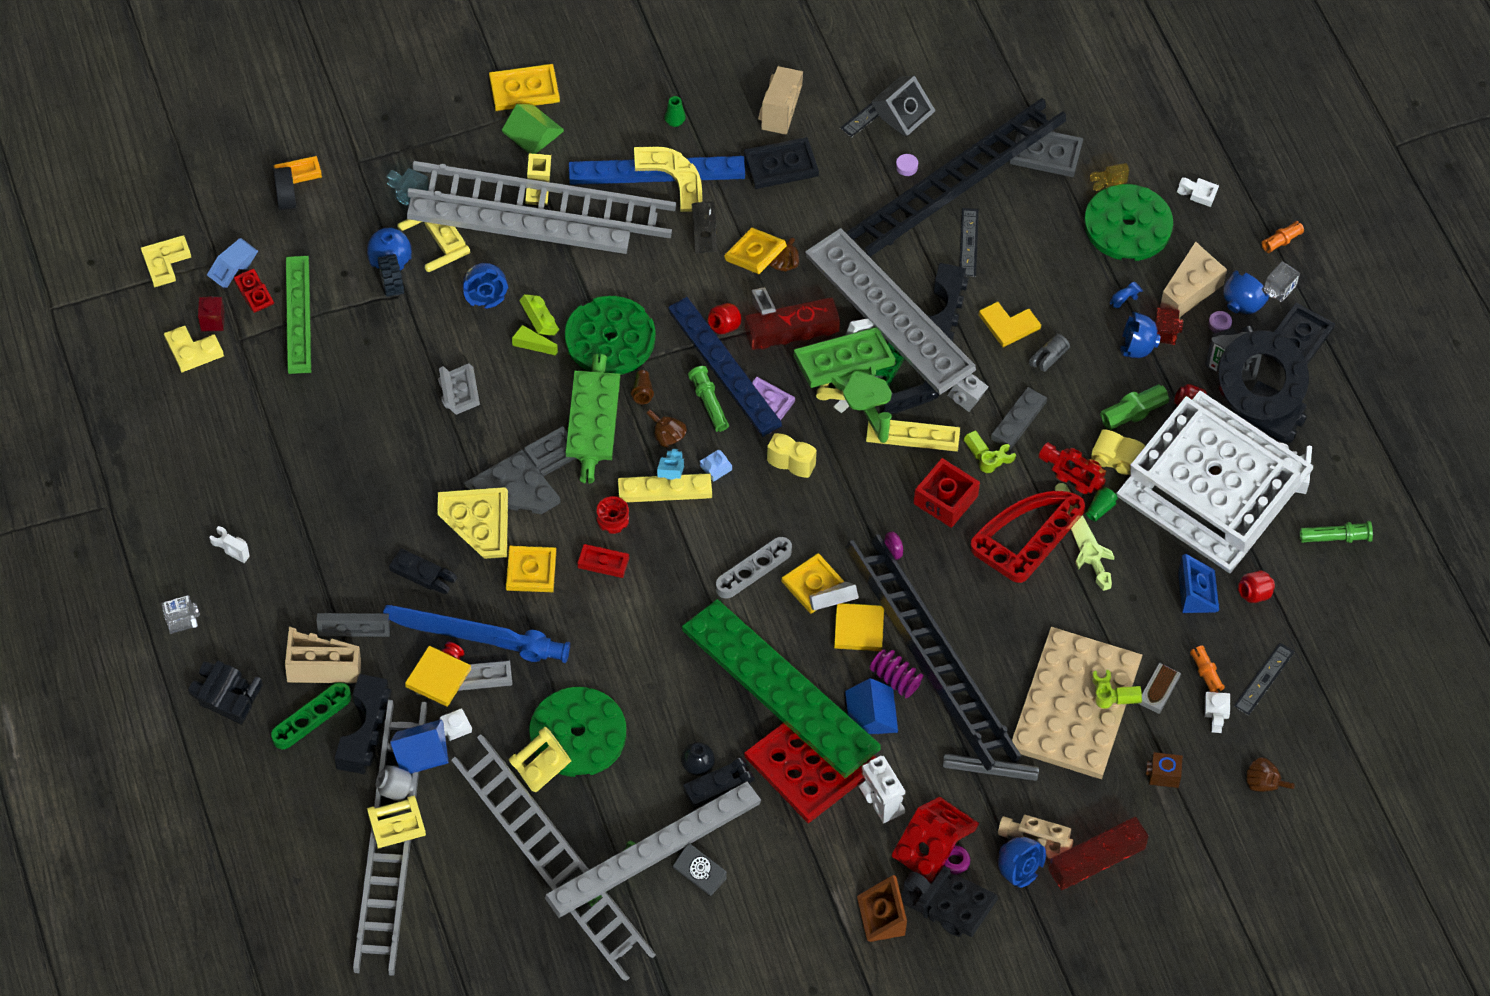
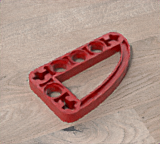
(1015, 561)

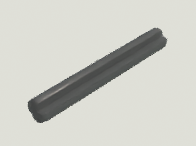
(1000, 768)

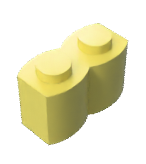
(1116, 451)
(791, 455)

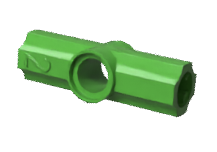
(1134, 407)

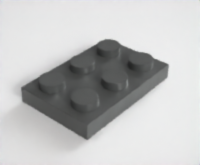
(1052, 153)

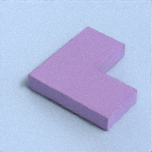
(776, 398)

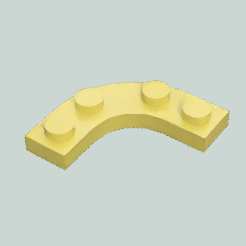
(676, 165)

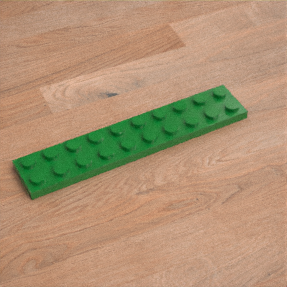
(781, 688)

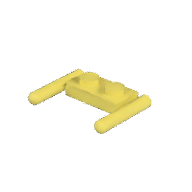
(447, 239)

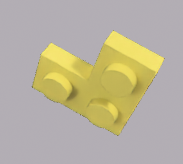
(161, 255)
(190, 353)

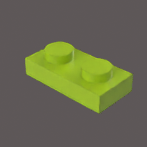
(539, 315)

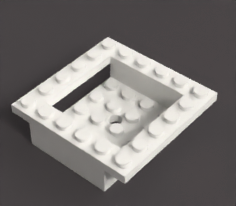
(1240, 501)

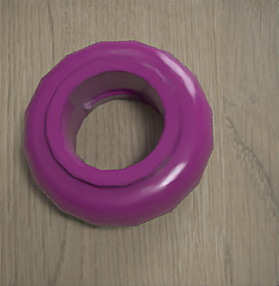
(894, 544)
(963, 866)

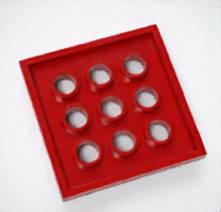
(811, 774)

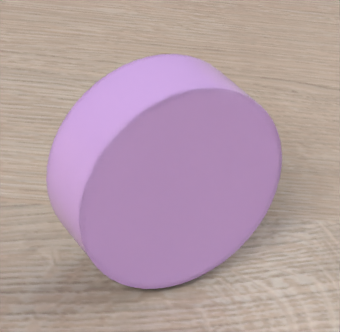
(907, 165)
(1220, 321)

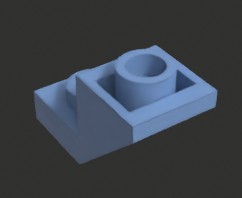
(235, 257)

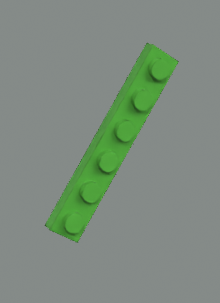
(298, 314)

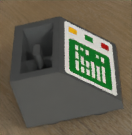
(1217, 347)

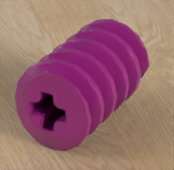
(895, 673)

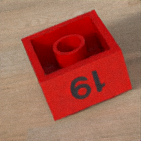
(946, 492)

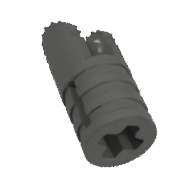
(1050, 352)

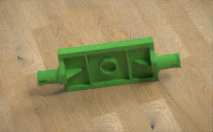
(593, 417)

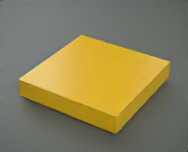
(755, 250)
(531, 569)
(811, 578)
(859, 627)
(438, 676)

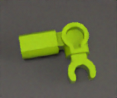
(988, 459)
(1107, 696)

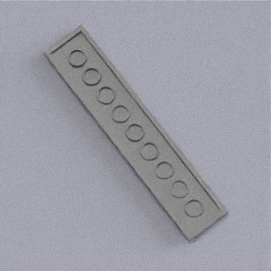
(890, 311)

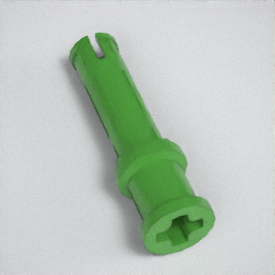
(705, 390)
(1347, 532)

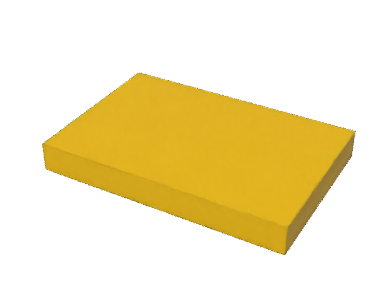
(524, 86)

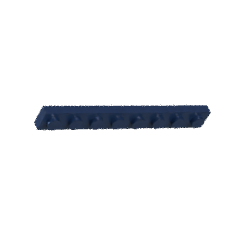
(725, 367)

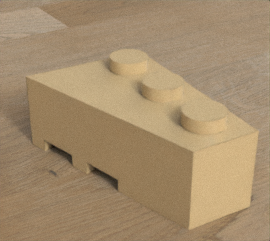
(781, 100)
(1193, 281)
(320, 660)

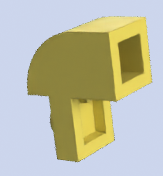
(538, 169)

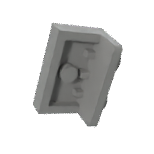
(459, 388)

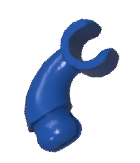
(1122, 295)

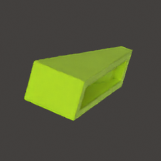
(531, 340)

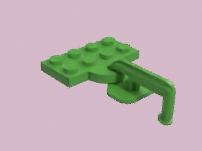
(852, 366)

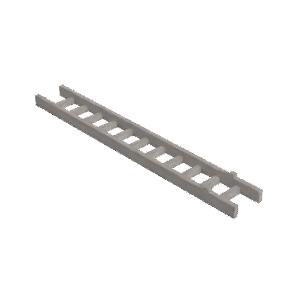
(524, 183)
(372, 856)
(539, 865)

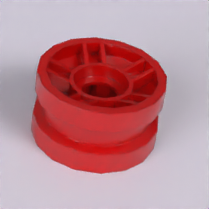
(614, 506)

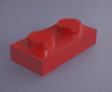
(603, 561)

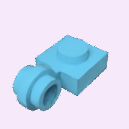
(671, 466)

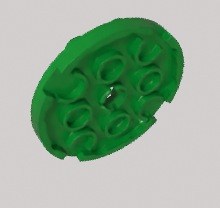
(1129, 202)
(616, 315)
(588, 709)

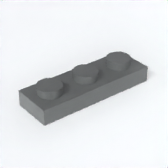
(1019, 418)
(353, 624)

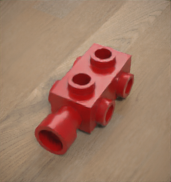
(1080, 473)

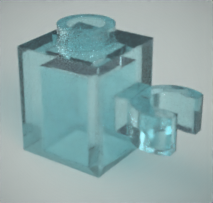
(410, 179)

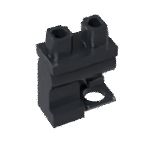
(218, 691)

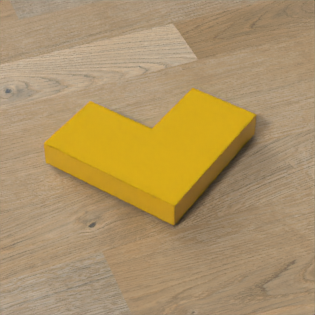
(1008, 329)

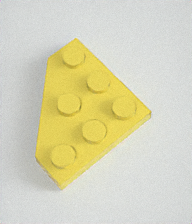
(478, 518)

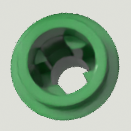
(675, 112)
(1102, 502)

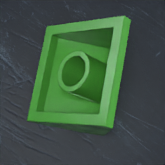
(531, 128)

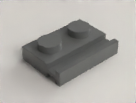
(549, 451)

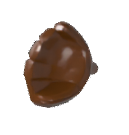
(787, 258)
(667, 430)
(1265, 777)

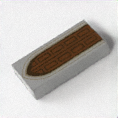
(1159, 688)

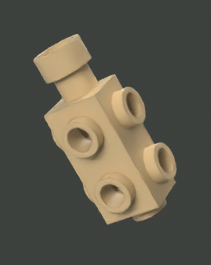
(1050, 835)

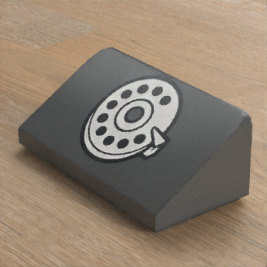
(700, 870)

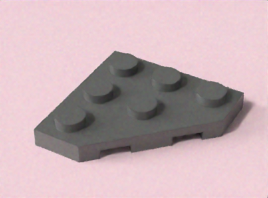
(523, 481)

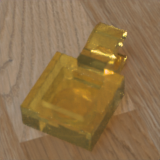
(1111, 176)

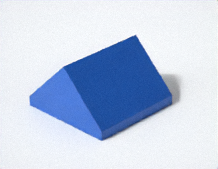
(1197, 586)
(872, 707)
(420, 747)

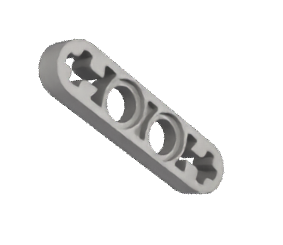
(751, 565)

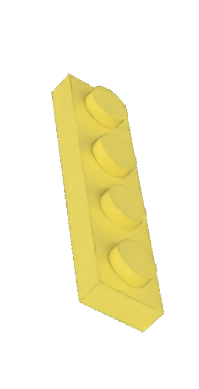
(919, 435)
(660, 489)

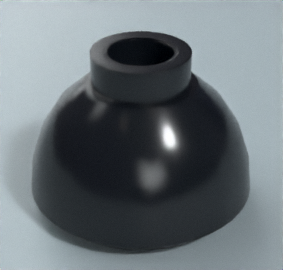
(698, 758)

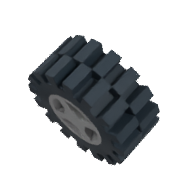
(390, 275)

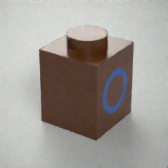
(1165, 770)

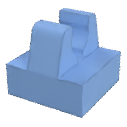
(716, 465)

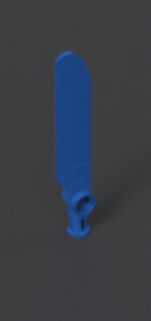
(532, 645)

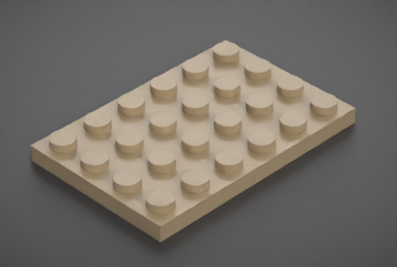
(1060, 711)

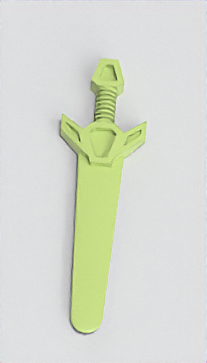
(1089, 549)

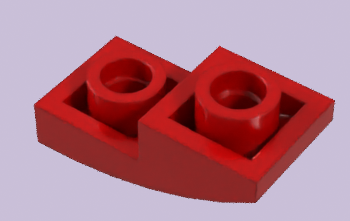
(253, 291)

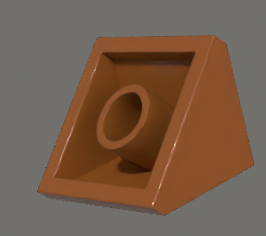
(883, 911)

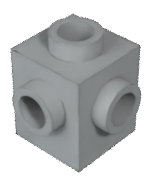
(968, 392)

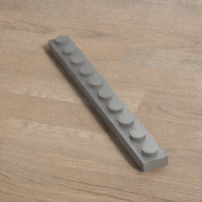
(518, 225)
(652, 849)

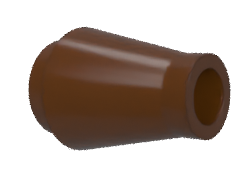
(642, 388)

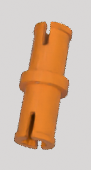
(1282, 236)
(1207, 669)

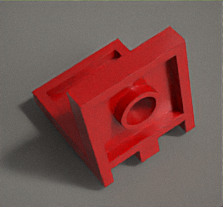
(939, 827)

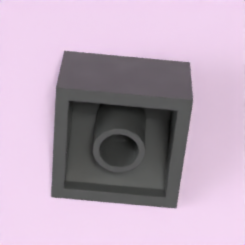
(903, 105)

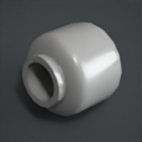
(394, 783)

